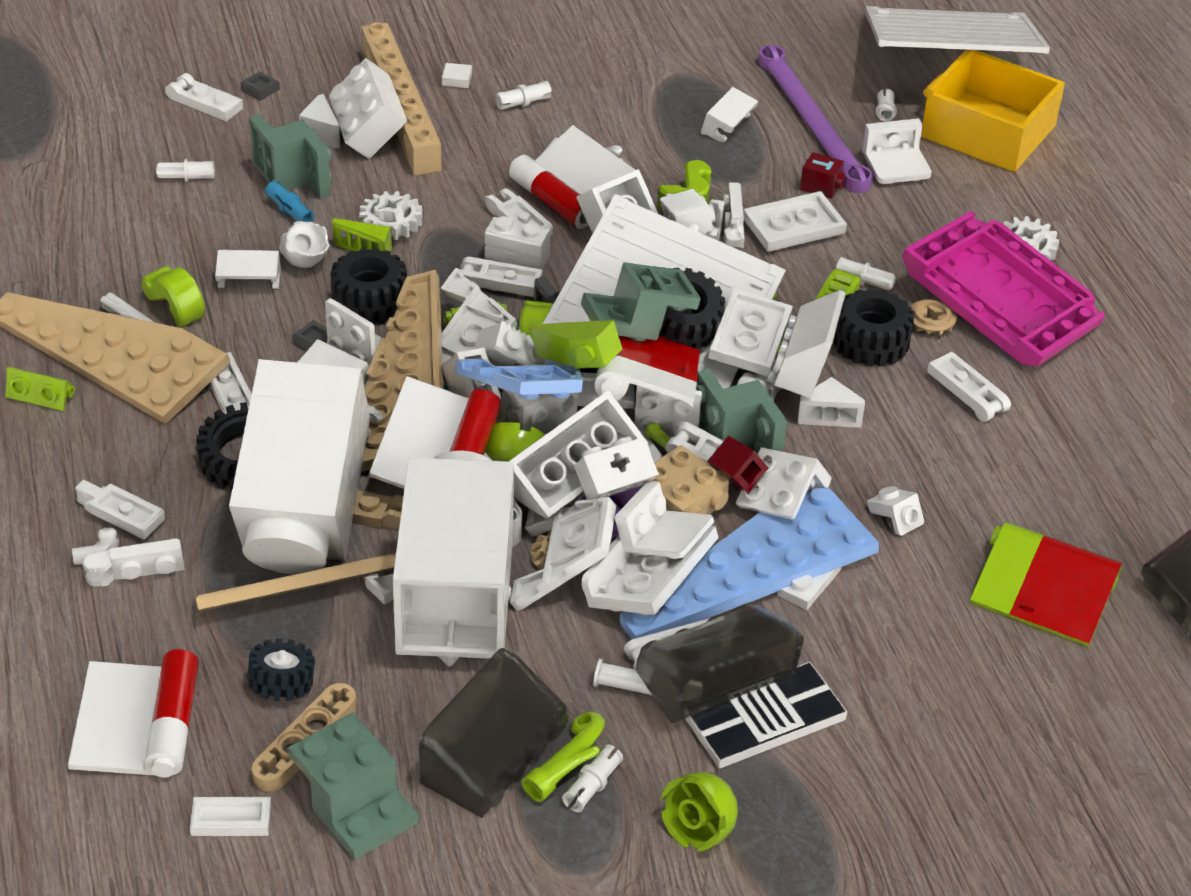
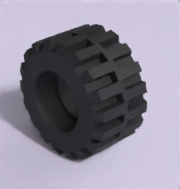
(368, 283)
(874, 327)
(696, 328)

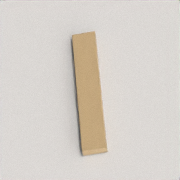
(294, 582)

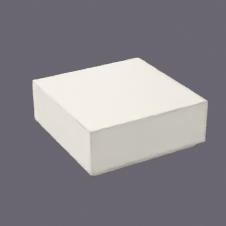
(457, 75)

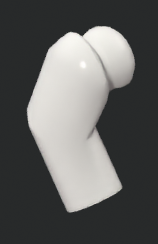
(107, 540)

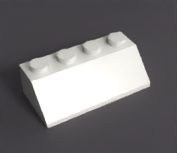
(807, 344)
(546, 470)

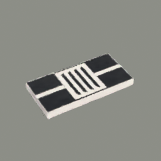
(767, 717)

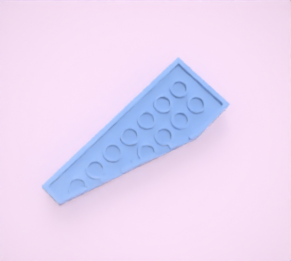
(761, 561)

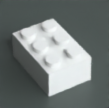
(367, 108)

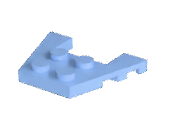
(526, 380)

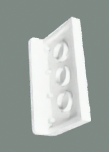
(639, 581)

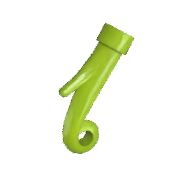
(542, 780)

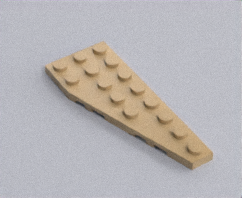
(409, 350)
(135, 359)

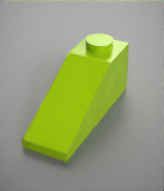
(577, 343)

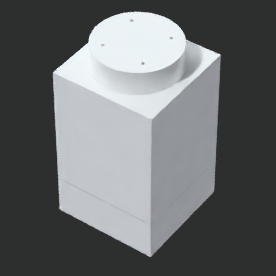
(300, 465)
(454, 556)

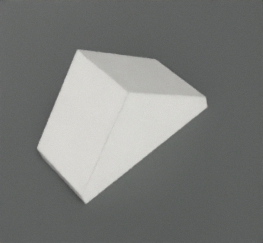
(321, 119)
(831, 406)

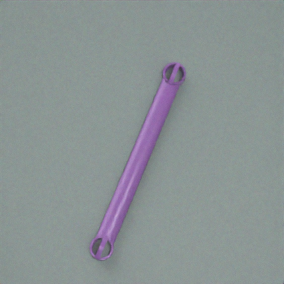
(773, 59)

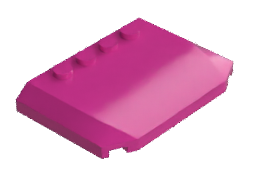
(1003, 288)

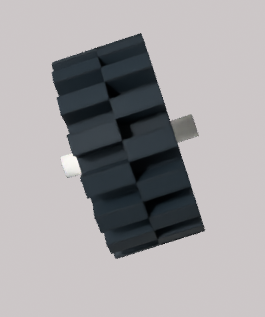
(280, 669)

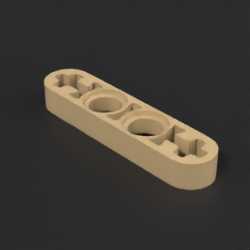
(318, 710)

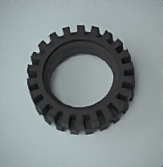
(211, 438)

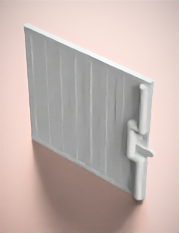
(955, 30)
(646, 238)

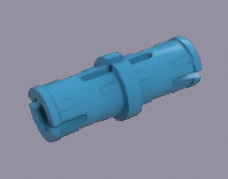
(289, 202)

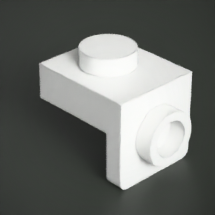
(900, 506)

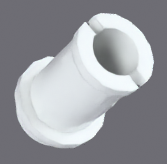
(886, 109)

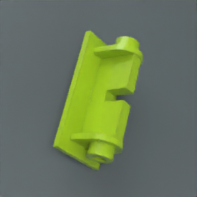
(37, 388)

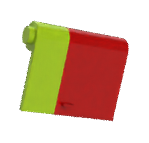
(1046, 582)

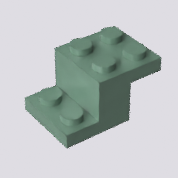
(291, 155)
(642, 300)
(741, 412)
(353, 785)

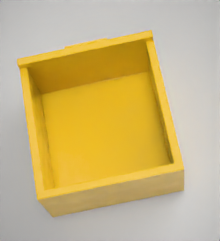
(991, 109)

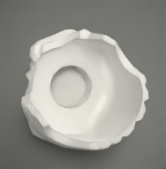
(304, 244)

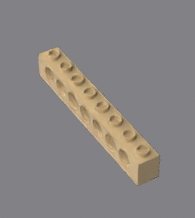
(417, 134)

